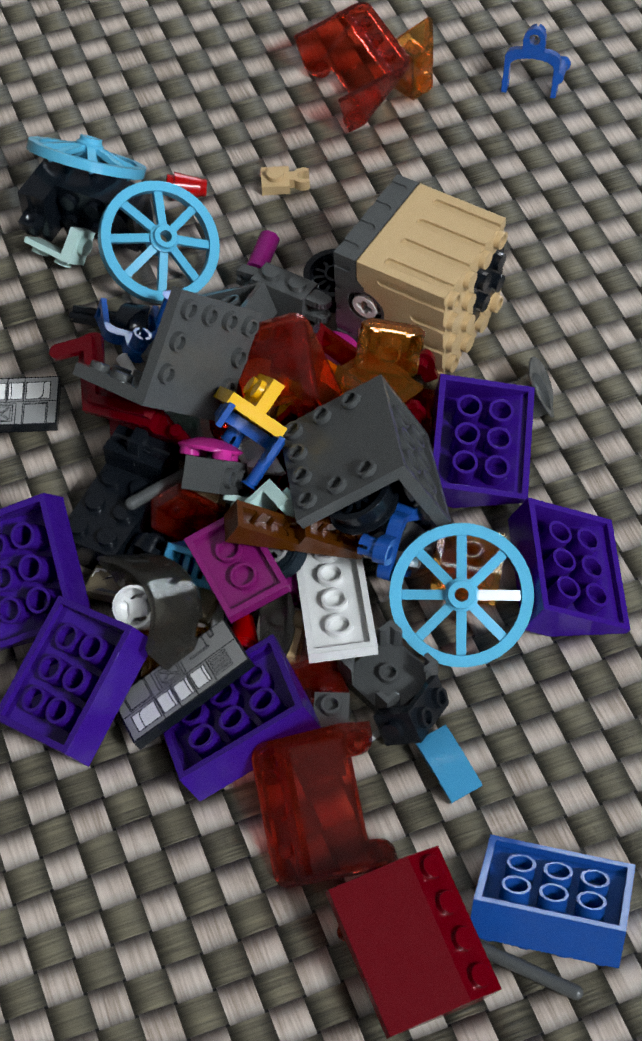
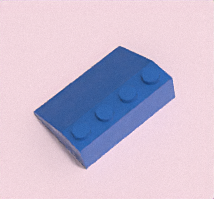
(553, 901)

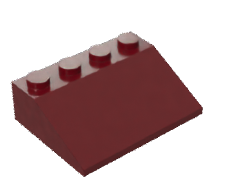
(412, 941)

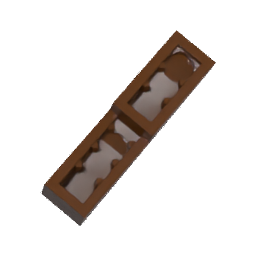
(269, 529)

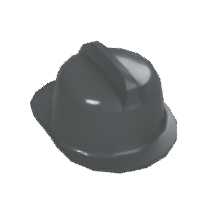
(543, 396)

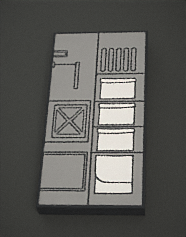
(29, 404)
(172, 694)

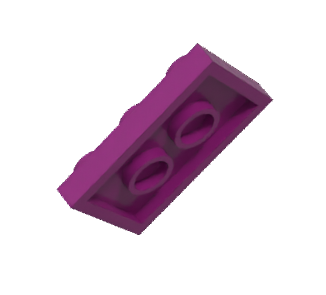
(237, 573)

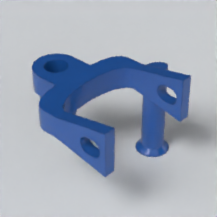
(536, 50)
(134, 341)
(241, 427)
(385, 548)

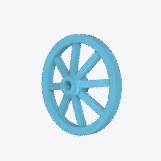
(86, 156)
(153, 240)
(461, 531)

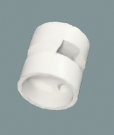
(132, 607)

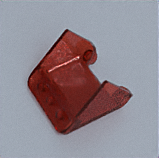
(360, 54)
(293, 356)
(315, 806)

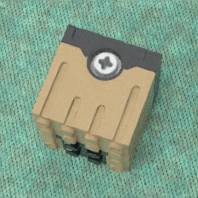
(422, 264)

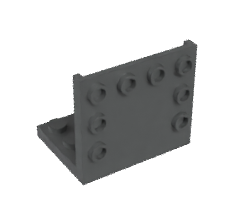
(194, 353)
(358, 448)

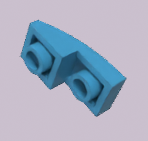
(449, 764)

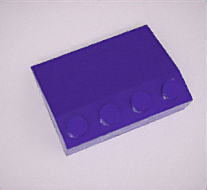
(482, 440)
(35, 566)
(571, 570)
(74, 680)
(219, 737)

